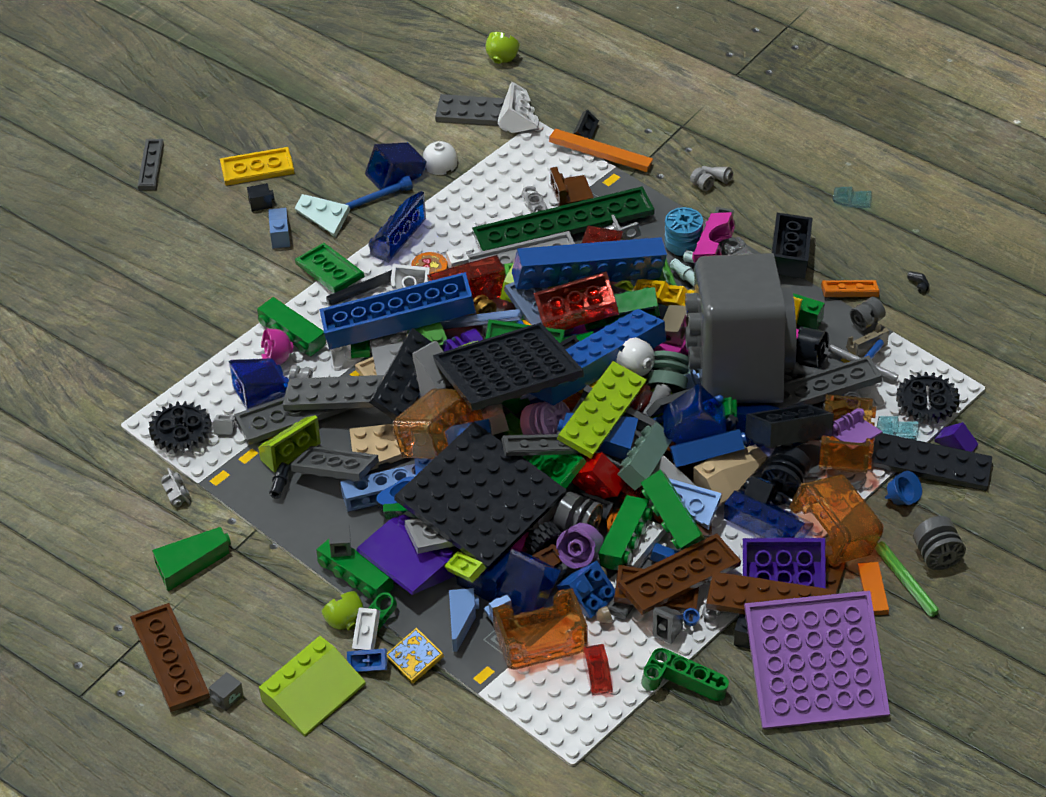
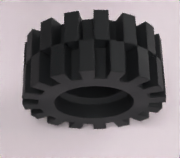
(542, 537)

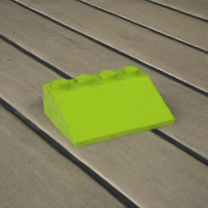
(311, 686)

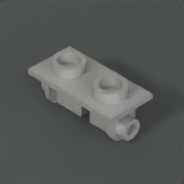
(173, 481)

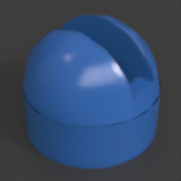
(695, 619)

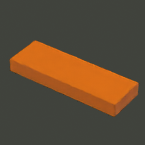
(850, 288)
(872, 581)

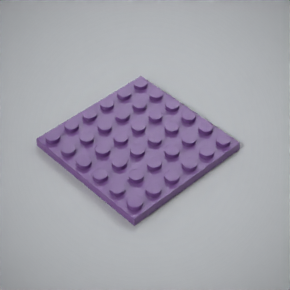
(816, 660)

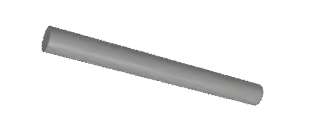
(849, 356)

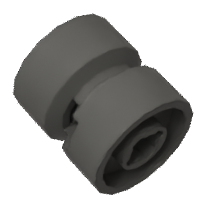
(867, 313)

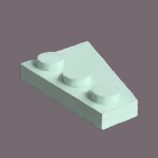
(325, 213)

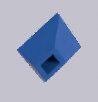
(590, 587)

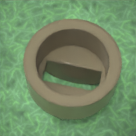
(603, 615)

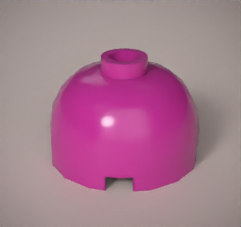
(276, 345)

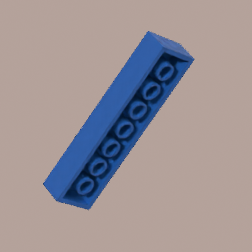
(567, 263)
(397, 311)
(601, 348)

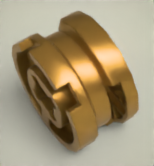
(484, 305)

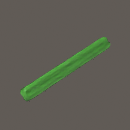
(907, 579)

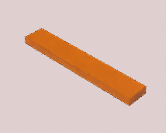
(601, 150)

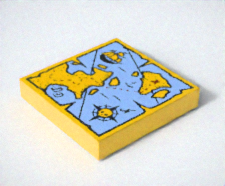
(414, 655)

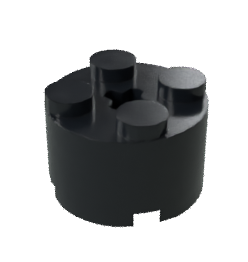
(811, 347)

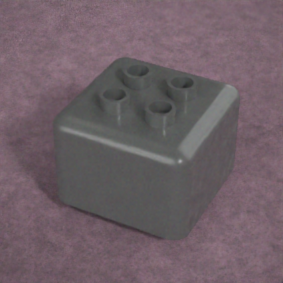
(741, 327)

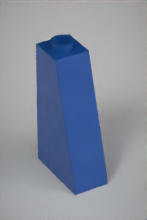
(618, 441)
(707, 447)

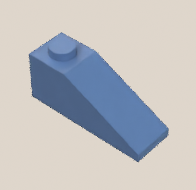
(279, 228)
(462, 614)

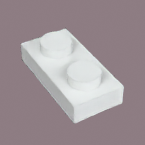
(366, 629)

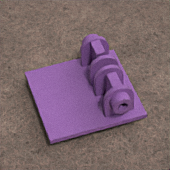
(854, 428)

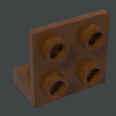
(569, 189)

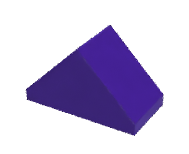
(957, 437)

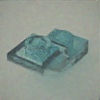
(847, 197)
(892, 426)

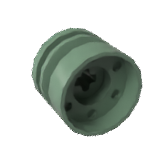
(669, 370)

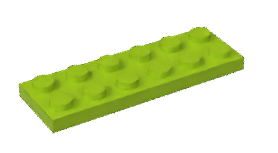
(601, 409)

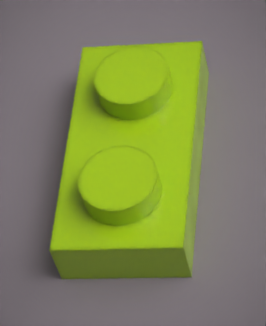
(465, 566)

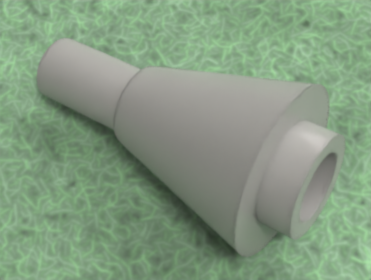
(723, 174)
(659, 392)

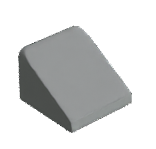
(223, 424)

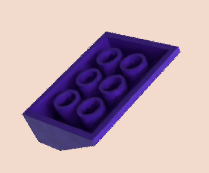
(396, 556)
(786, 560)

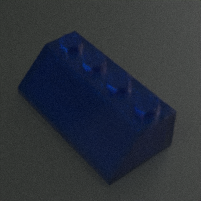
(398, 228)
(763, 518)

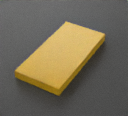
(257, 166)

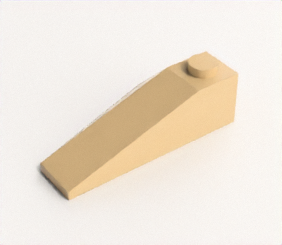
(729, 471)

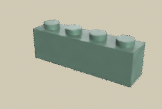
(644, 455)

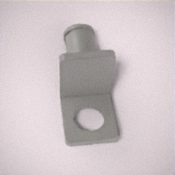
(615, 226)

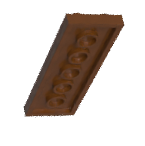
(678, 573)
(732, 591)
(170, 657)

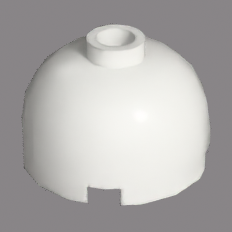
(440, 158)
(637, 356)

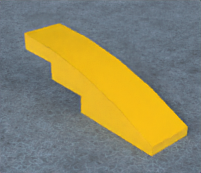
(666, 293)

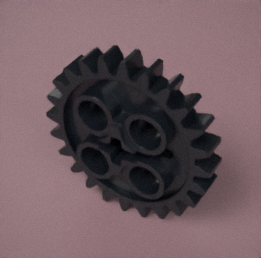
(913, 397)
(180, 427)

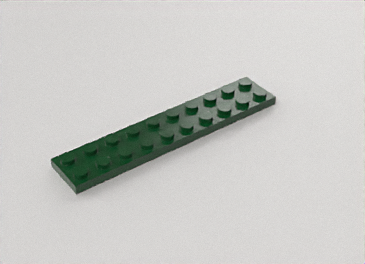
(571, 217)

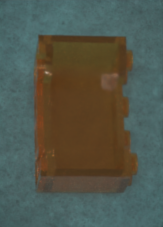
(423, 425)
(843, 455)
(843, 515)
(541, 633)

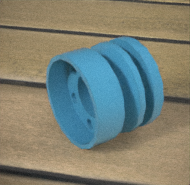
(683, 230)

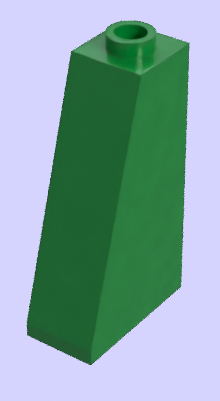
(190, 556)

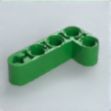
(711, 686)

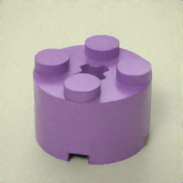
(579, 536)

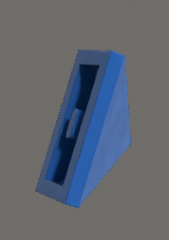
(368, 659)

